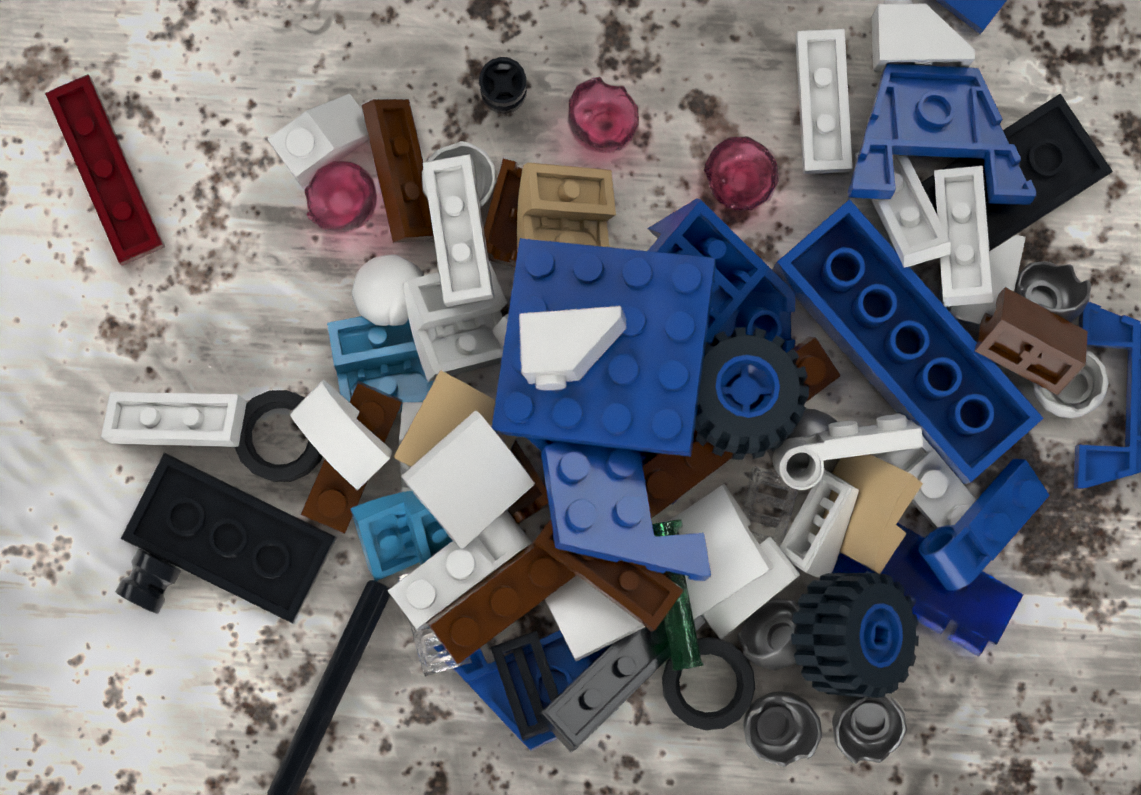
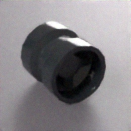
(501, 77)
(148, 581)

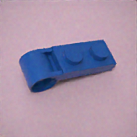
(964, 549)

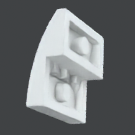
(452, 336)
(468, 479)
(731, 549)
(588, 618)

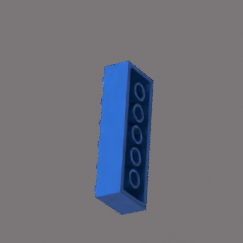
(906, 342)

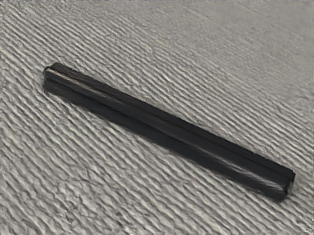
(330, 689)

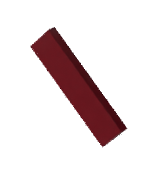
(105, 170)

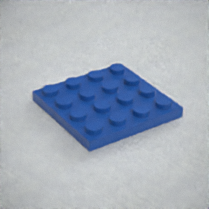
(649, 378)

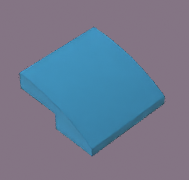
(377, 357)
(397, 533)

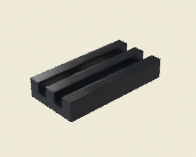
(515, 645)

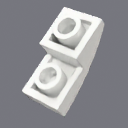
(338, 436)
(742, 604)

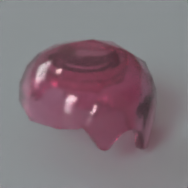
(602, 116)
(742, 173)
(341, 197)

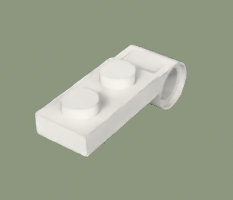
(843, 441)
(942, 496)
(458, 570)

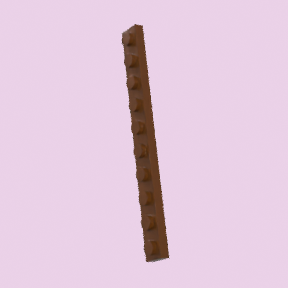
(536, 574)

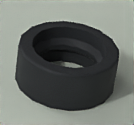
(246, 451)
(736, 707)

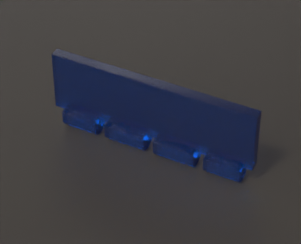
(978, 609)

